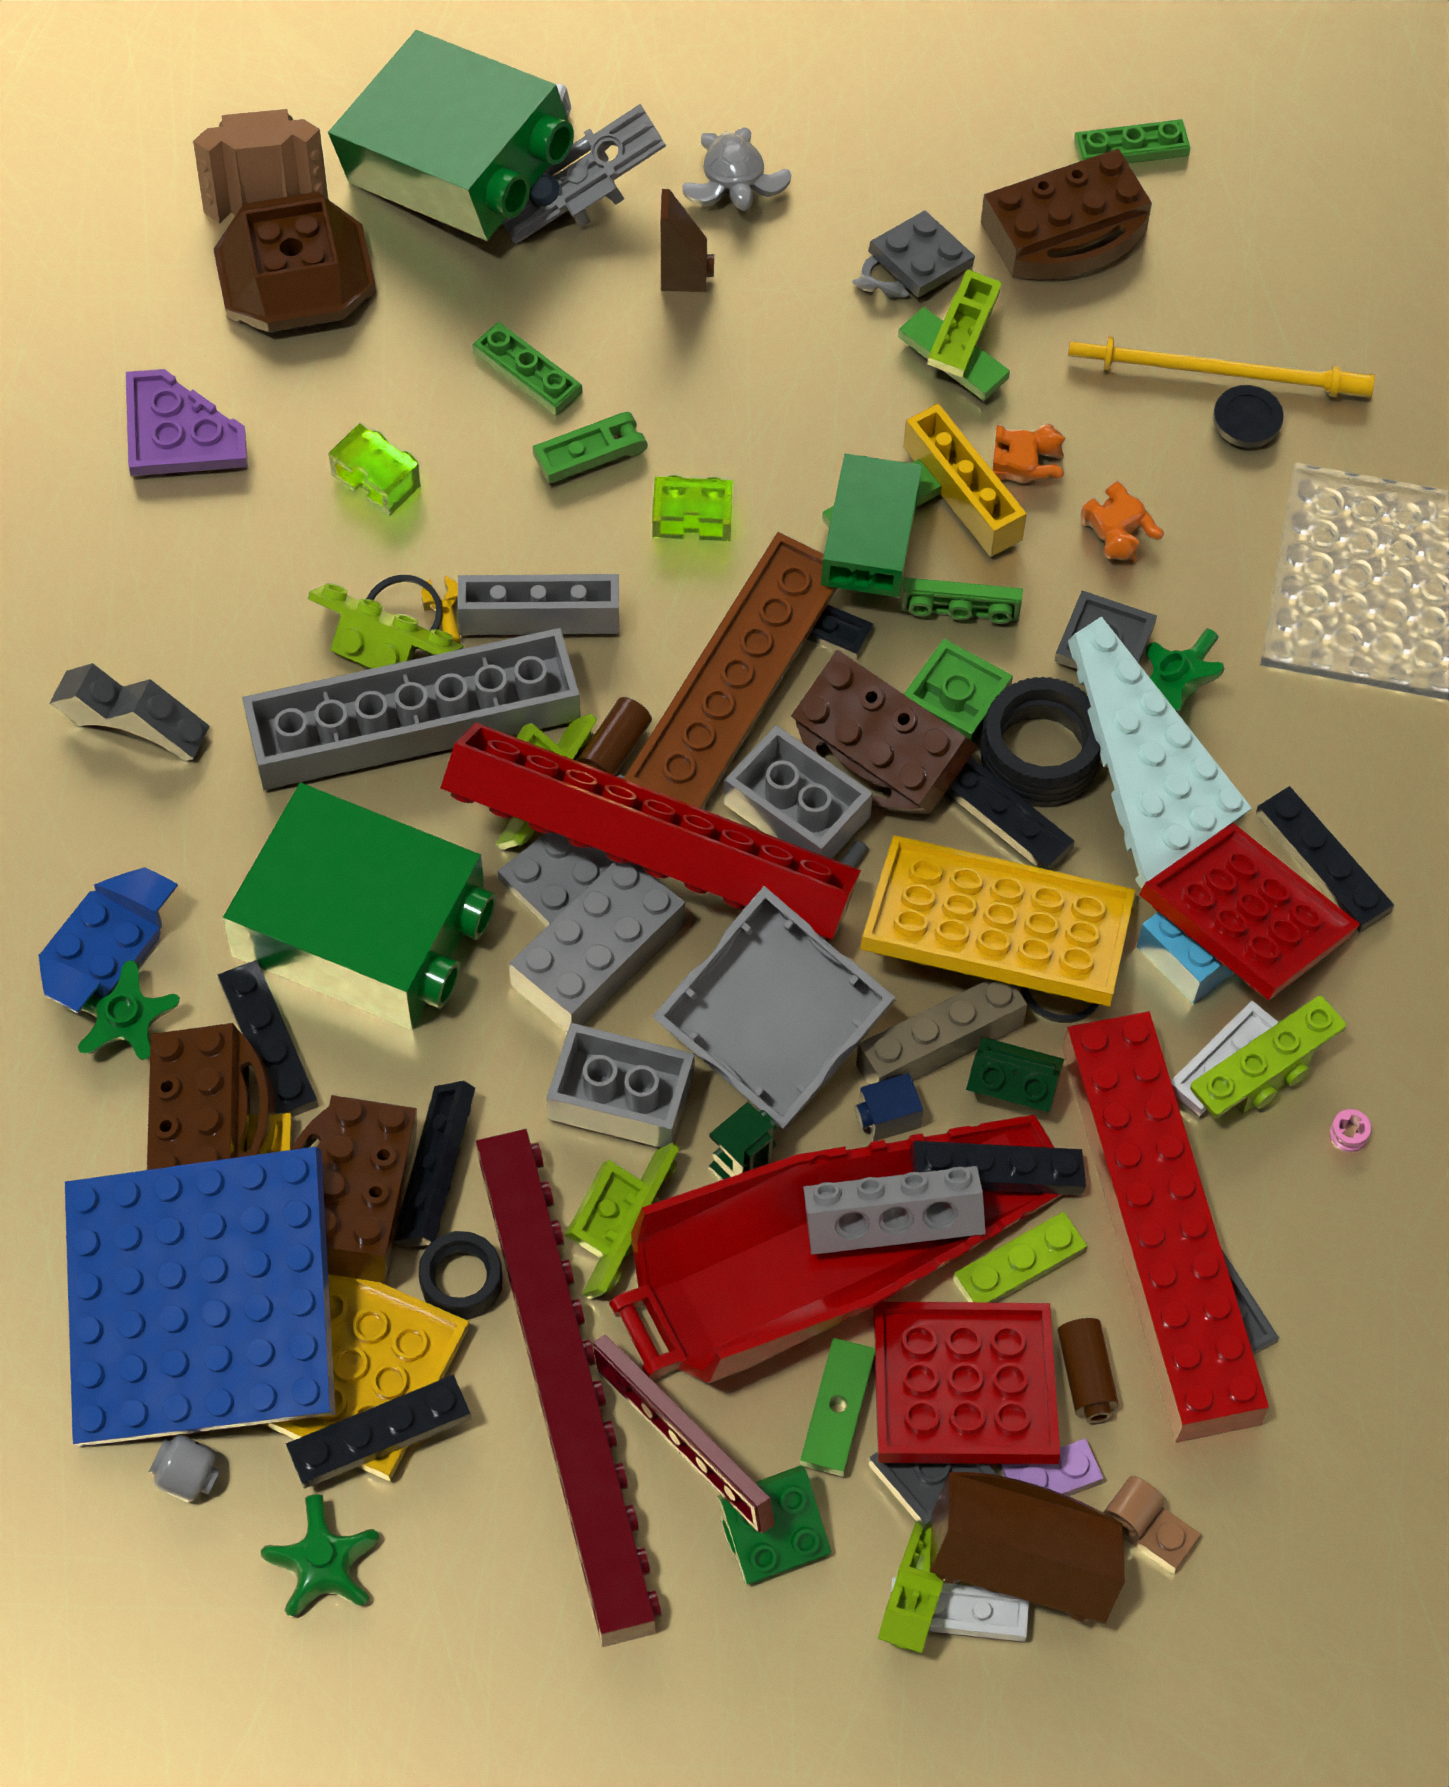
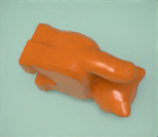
(1018, 453)
(1116, 520)

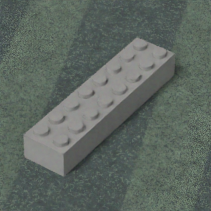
(410, 707)

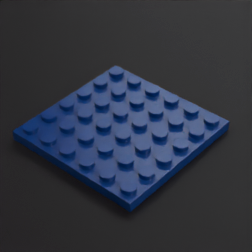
(198, 1297)

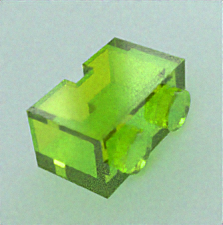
(373, 464)
(692, 507)

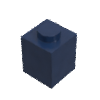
(889, 1107)

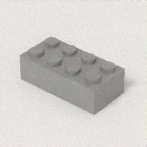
(597, 944)

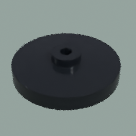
(1248, 416)

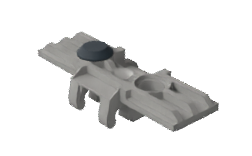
(590, 176)

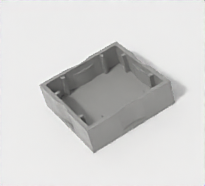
(774, 1008)

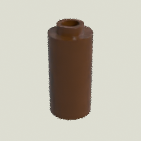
(616, 736)
(1088, 1369)

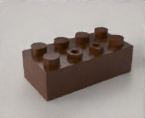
(1058, 216)
(882, 736)
(203, 1097)
(364, 1180)
(1027, 1544)

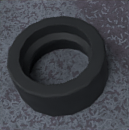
(461, 1243)

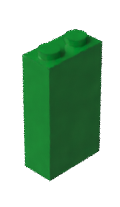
(871, 525)

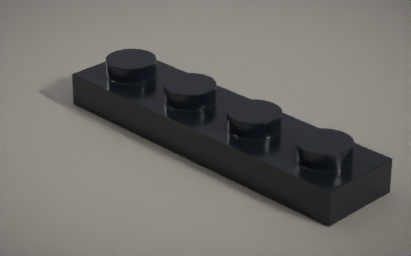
(1009, 816)
(1324, 858)
(266, 1032)
(434, 1164)
(1007, 1166)
(378, 1431)

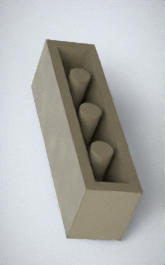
(942, 1032)

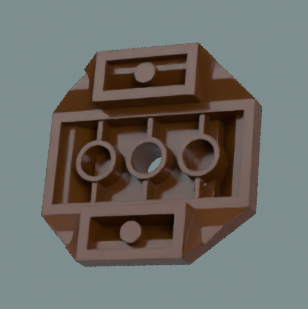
(293, 263)

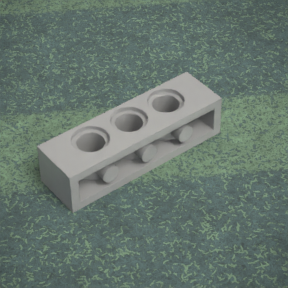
(894, 1210)

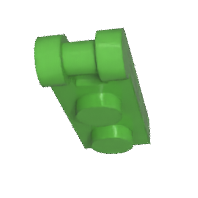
(589, 447)

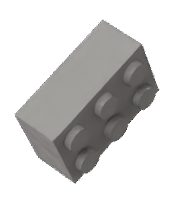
(797, 795)
(620, 1086)

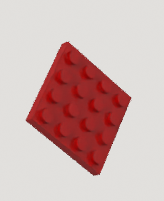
(1249, 910)
(965, 1383)

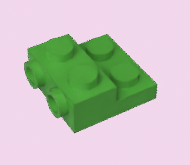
(958, 688)

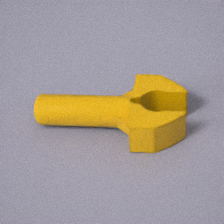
(448, 621)

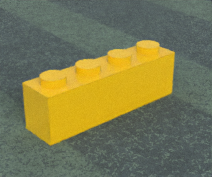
(965, 480)

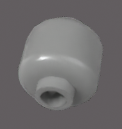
(184, 1468)

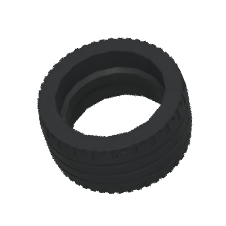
(1051, 701)

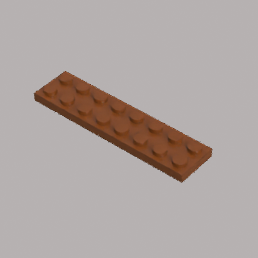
(735, 675)

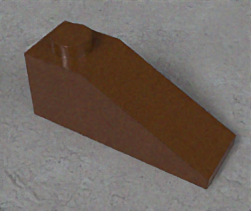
(682, 249)

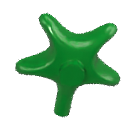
(1183, 672)
(125, 1015)
(321, 1560)

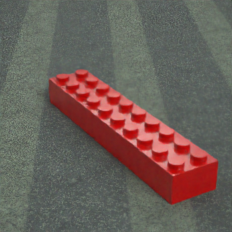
(645, 827)
(1164, 1228)

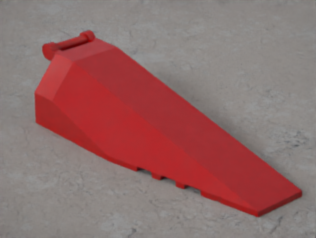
(734, 1263)

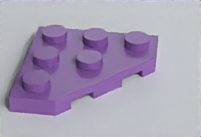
(177, 428)

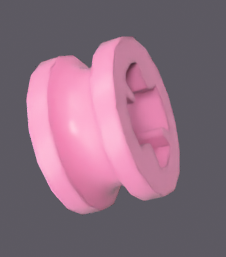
(1342, 1119)

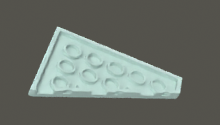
(1163, 777)

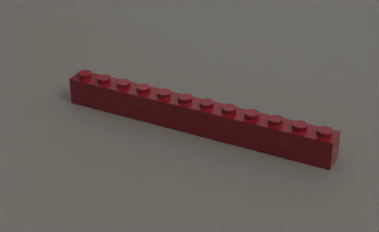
(566, 1389)

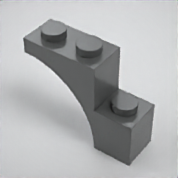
(141, 708)

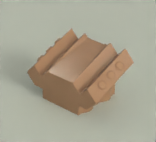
(257, 160)

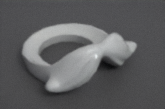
(869, 284)

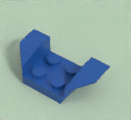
(101, 934)

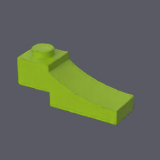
(964, 323)
(913, 1596)

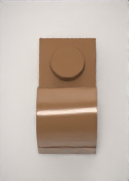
(1150, 1525)

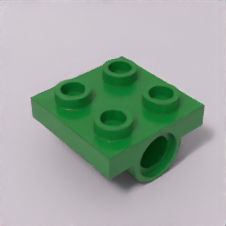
(796, 1533)

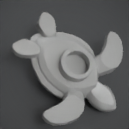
(734, 169)

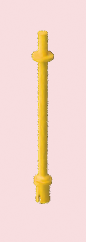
(1331, 381)

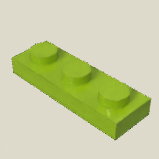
(1021, 1261)

